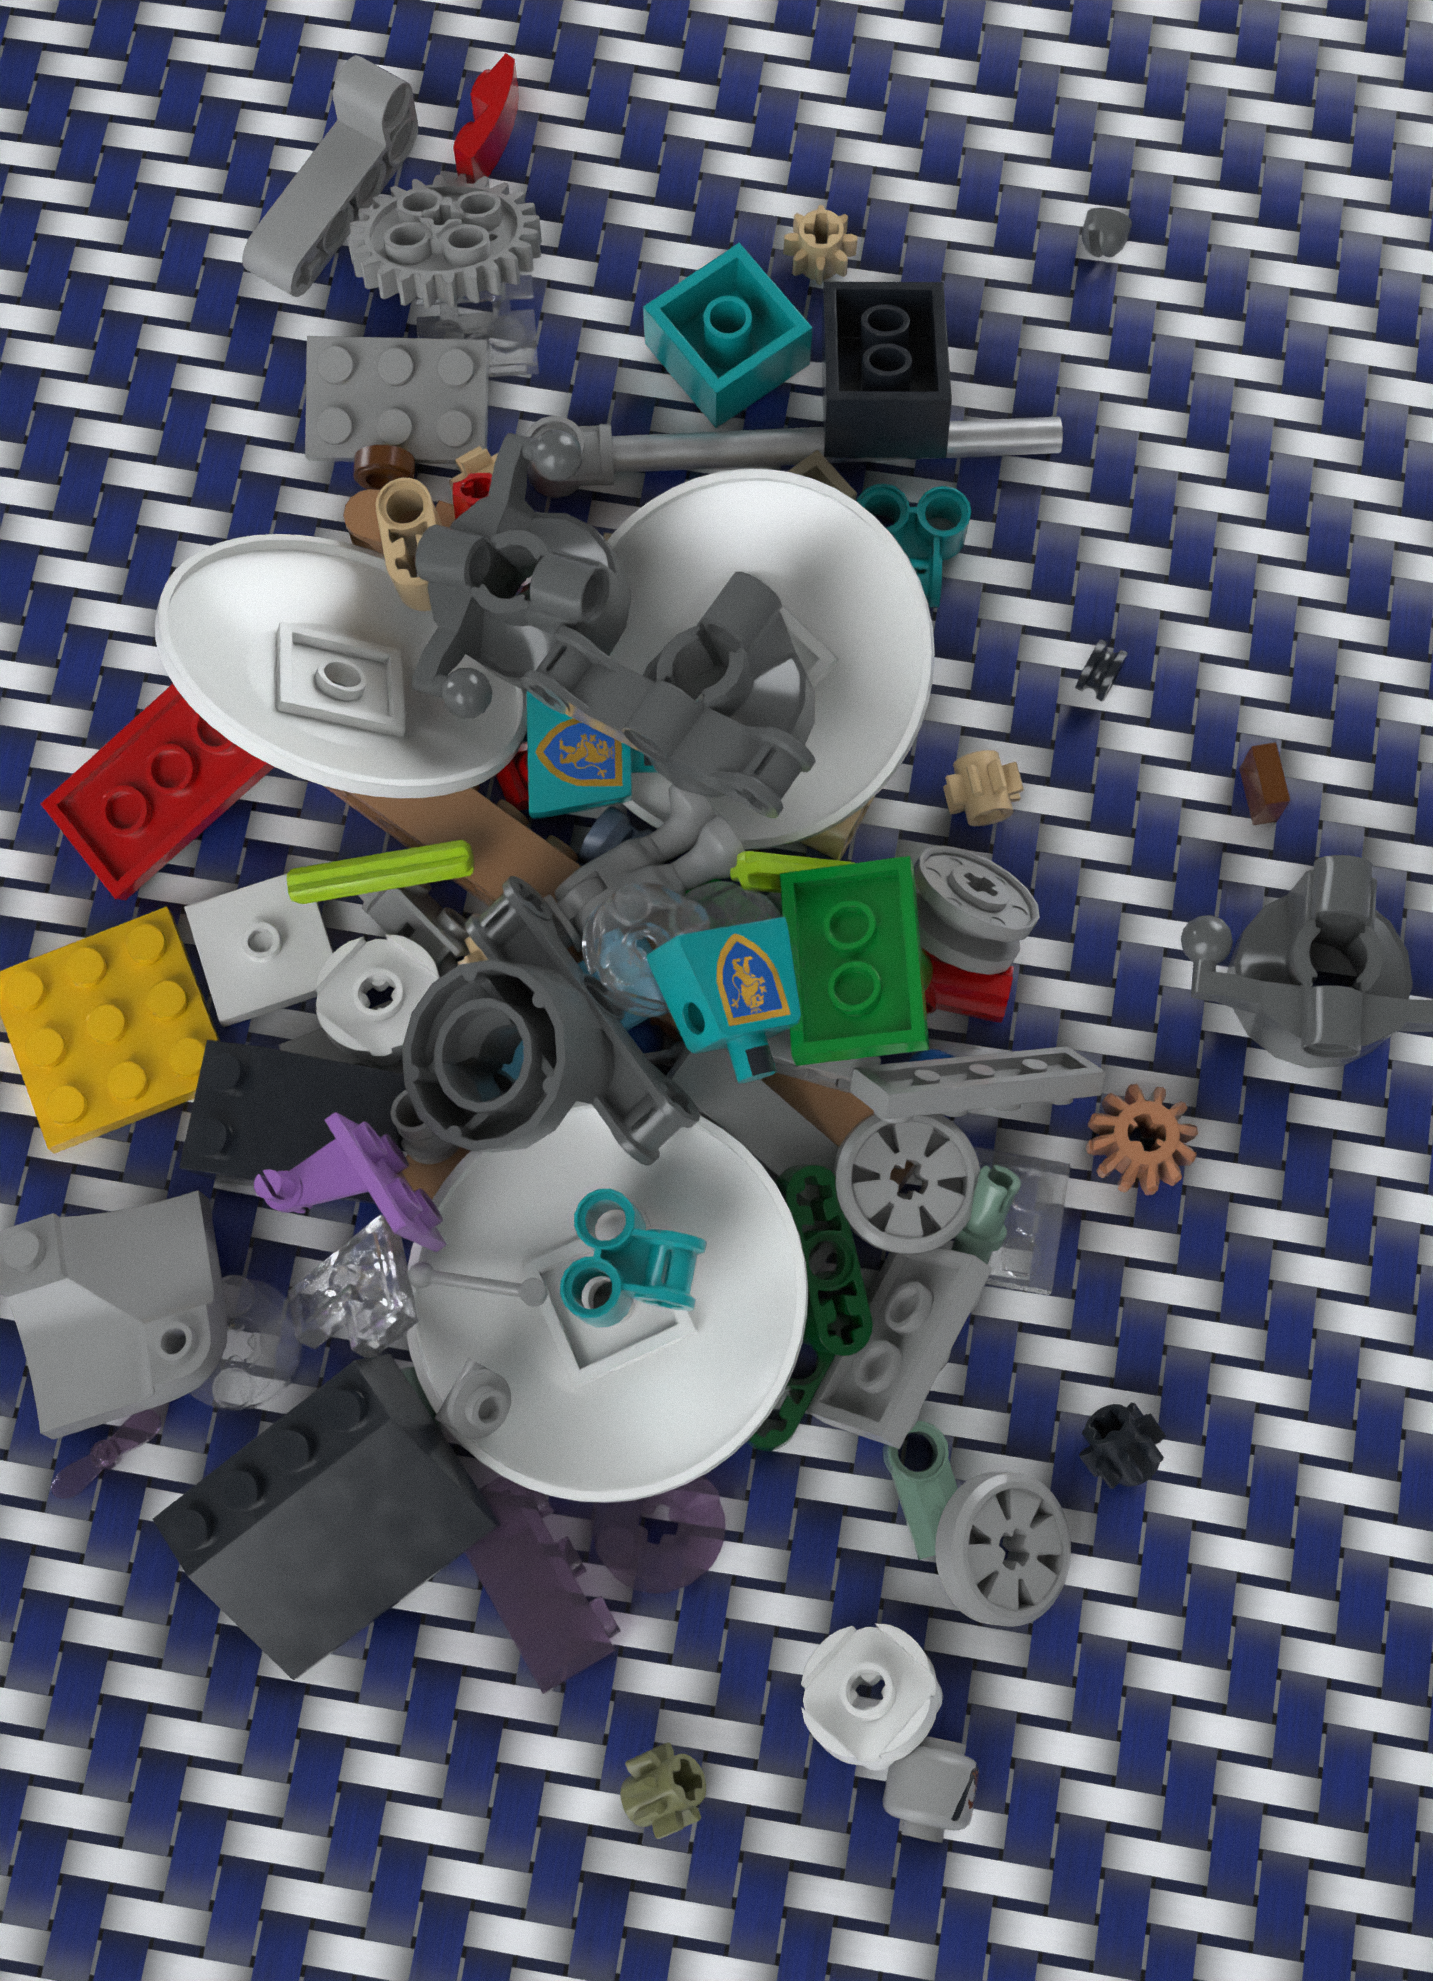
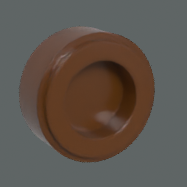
(381, 464)

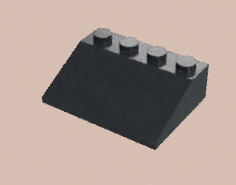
(328, 1516)

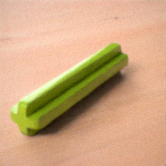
(762, 870)
(380, 872)

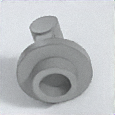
(476, 1402)

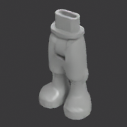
(690, 828)

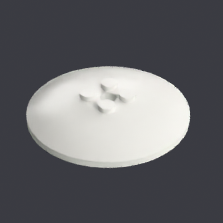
(847, 608)
(274, 619)
(663, 1388)

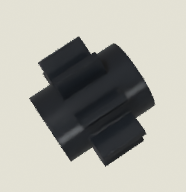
(1122, 1445)

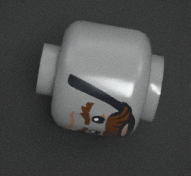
(932, 1789)

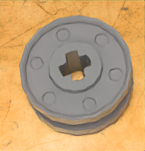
(971, 910)

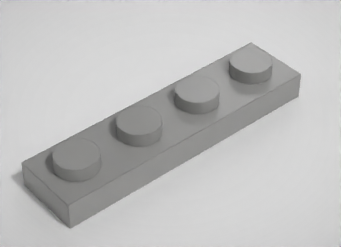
(976, 1082)

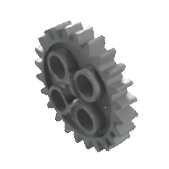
(445, 240)

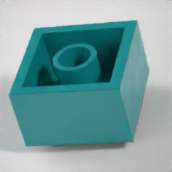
(727, 335)

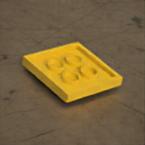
(107, 1028)

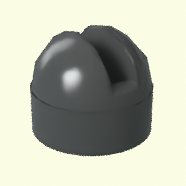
(1105, 231)

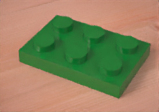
(855, 961)

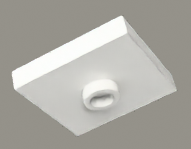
(258, 949)

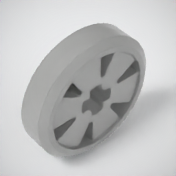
(870, 1199)
(974, 1564)

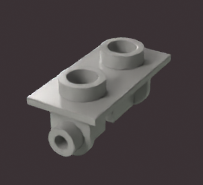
(436, 929)

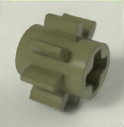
(663, 1790)

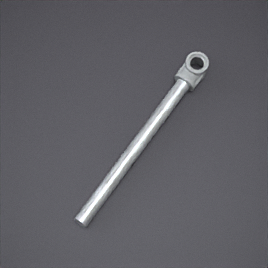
(768, 447)

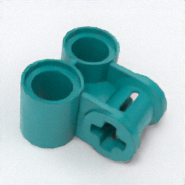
(919, 540)
(641, 1263)

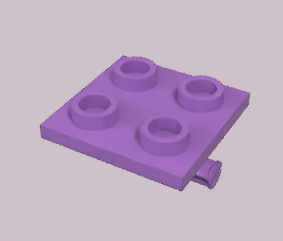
(354, 1165)

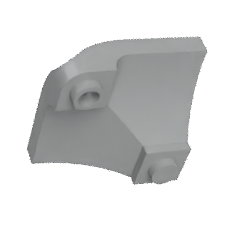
(115, 1308)

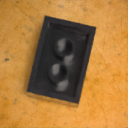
(885, 370)

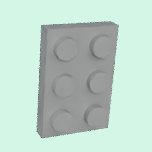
(397, 394)
(916, 1317)

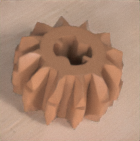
(1129, 1156)

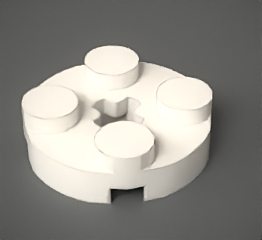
(343, 999)
(877, 1733)

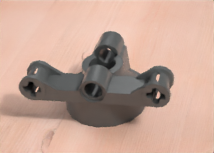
(753, 712)
(569, 1036)

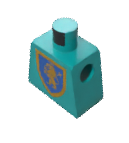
(575, 764)
(731, 991)

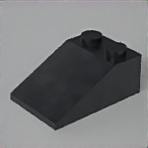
(270, 1110)

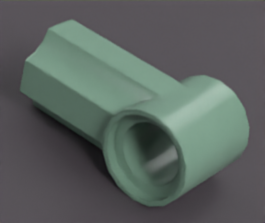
(923, 1492)

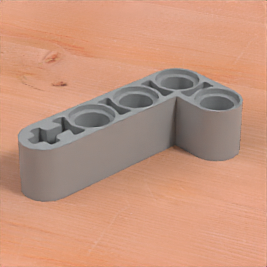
(341, 176)

